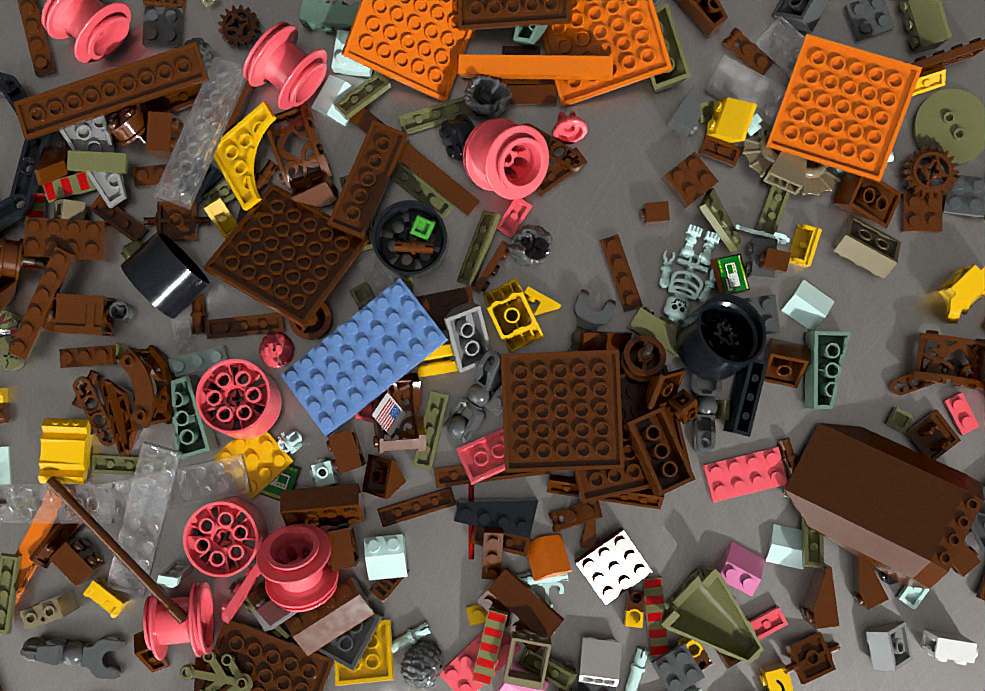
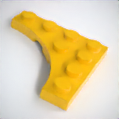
(237, 154)

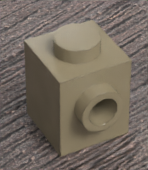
(69, 209)

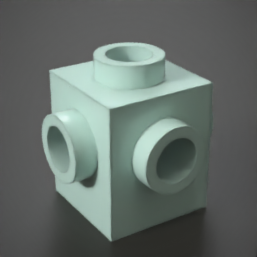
(320, 478)

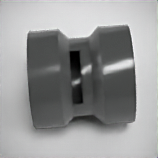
(121, 311)

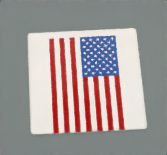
(388, 414)

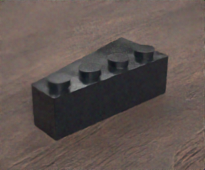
(512, 515)

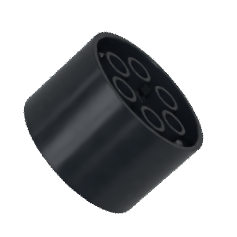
(388, 220)
(165, 275)
(725, 358)

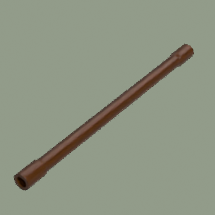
(172, 607)

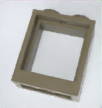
(49, 610)
(522, 678)

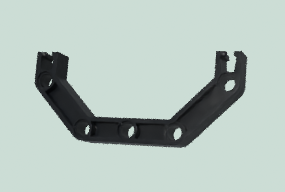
(25, 183)

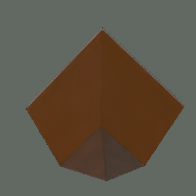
(662, 388)
(382, 477)

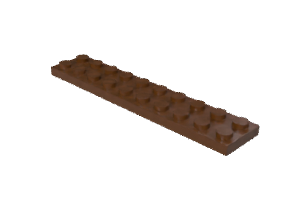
(111, 91)

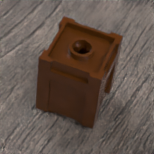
(83, 314)

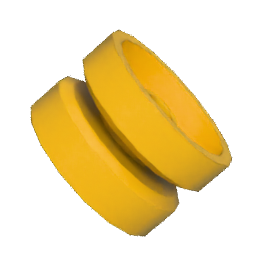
(437, 362)

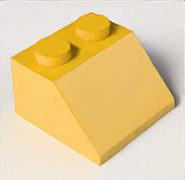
(731, 119)

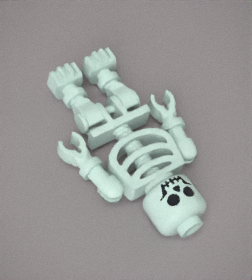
(678, 306)

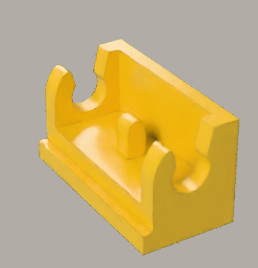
(804, 245)
(106, 597)

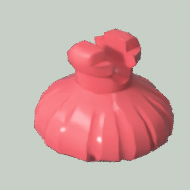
(569, 128)
(283, 352)

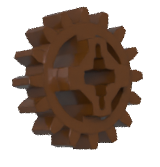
(242, 33)

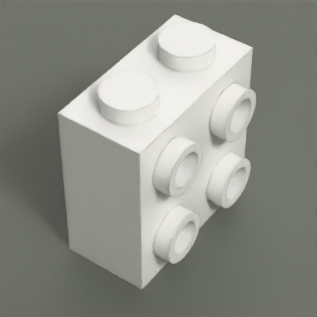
(949, 646)
(600, 661)

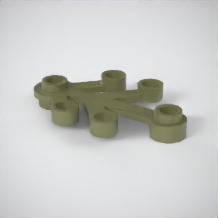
(219, 677)

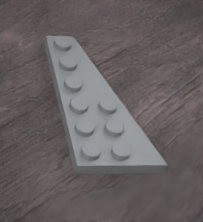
(93, 137)

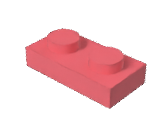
(514, 217)
(960, 413)
(768, 622)

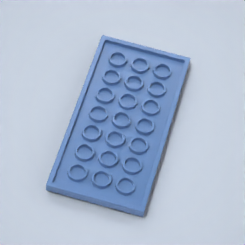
(364, 357)

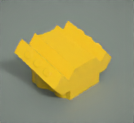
(963, 291)
(513, 315)
(65, 450)

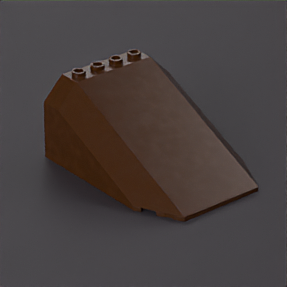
(884, 502)

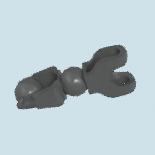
(588, 319)
(478, 395)
(705, 420)
(75, 653)

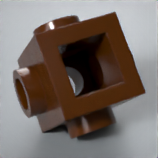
(683, 406)

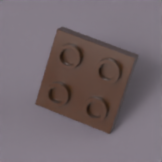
(933, 435)

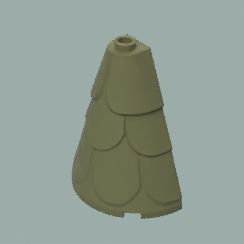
(711, 616)

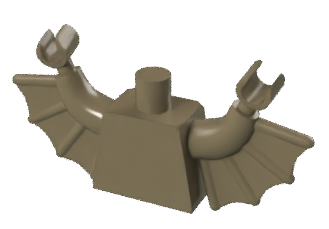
(787, 170)

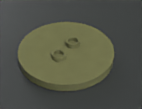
(951, 121)

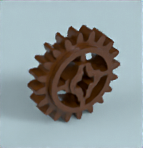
(938, 174)

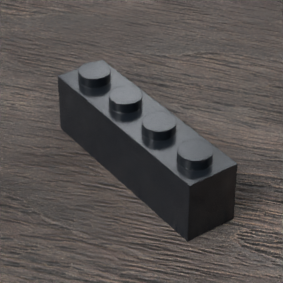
(746, 398)

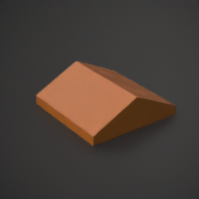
(548, 557)

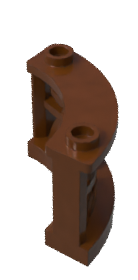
(301, 117)
(932, 371)
(148, 407)
(414, 437)

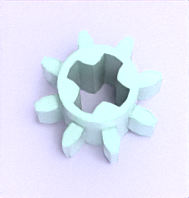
(754, 125)
(290, 441)

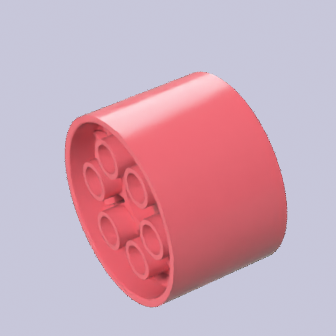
(255, 423)
(254, 525)

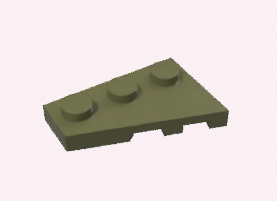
(719, 219)

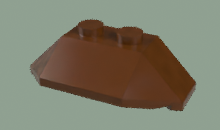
(119, 408)

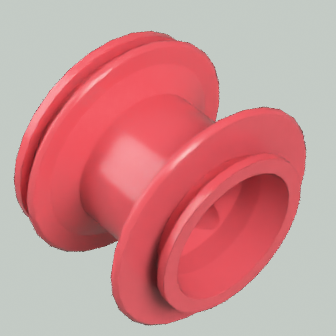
(96, 27)
(285, 65)
(504, 145)
(297, 567)
(198, 629)

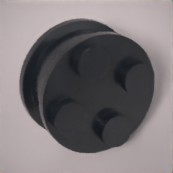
(455, 135)

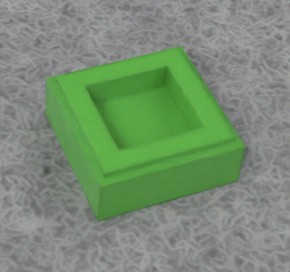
(422, 228)

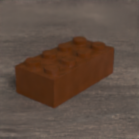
(81, 237)
(659, 451)
(323, 505)

